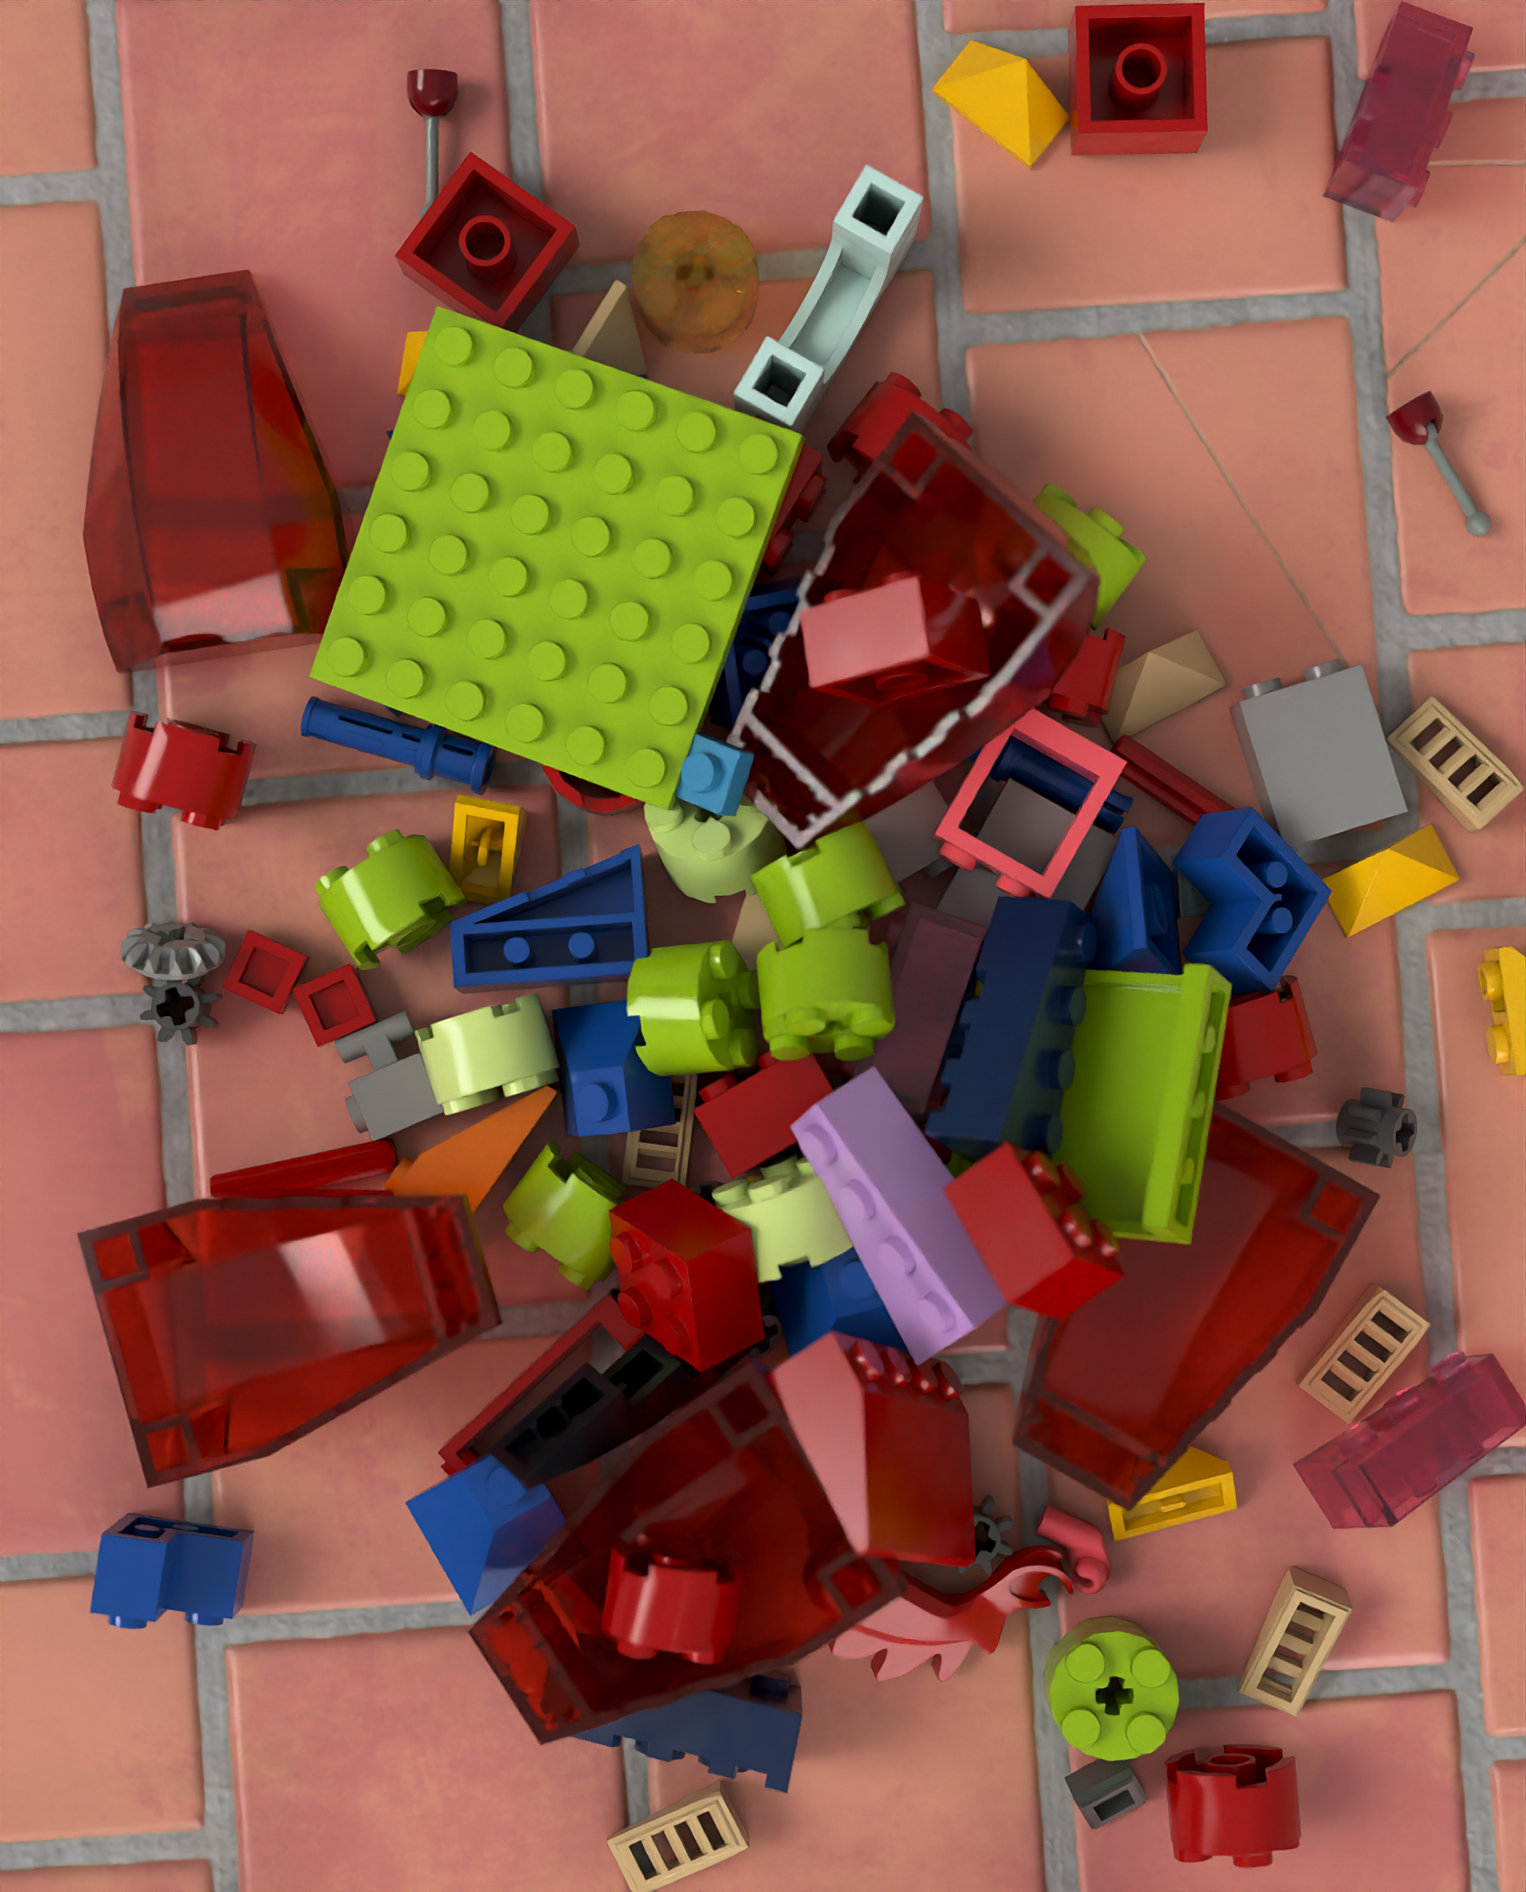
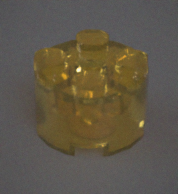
(691, 245)

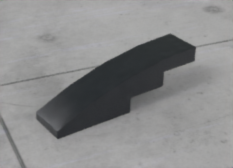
(601, 1411)

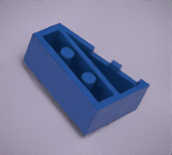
(559, 934)

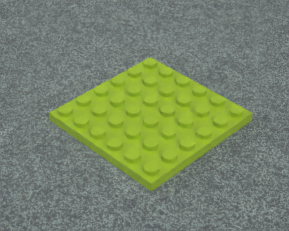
(556, 557)

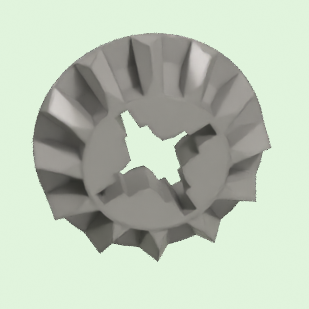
(172, 950)

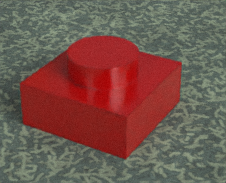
(265, 972)
(335, 1005)

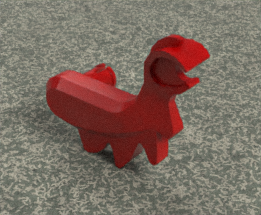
(944, 1625)

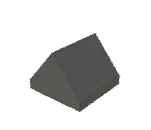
(1105, 1791)

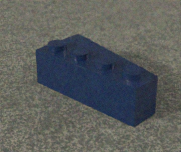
(1018, 1031)
(728, 1729)

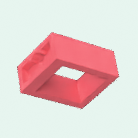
(1060, 745)

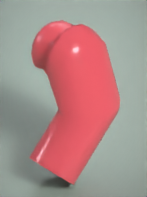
(1083, 1547)

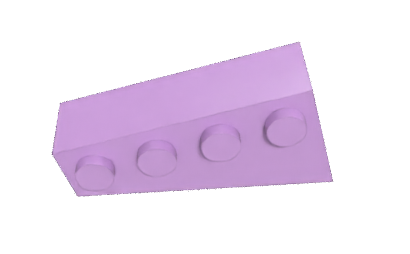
(897, 1214)

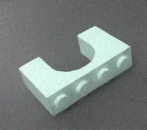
(864, 254)

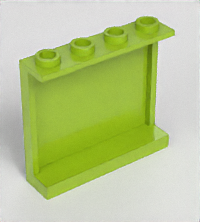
(1142, 1097)

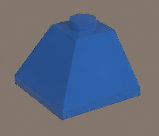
(1136, 911)
(603, 1076)
(829, 1299)
(485, 1528)

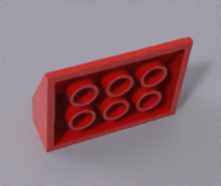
(885, 1446)

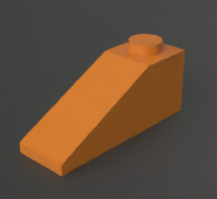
(478, 1155)

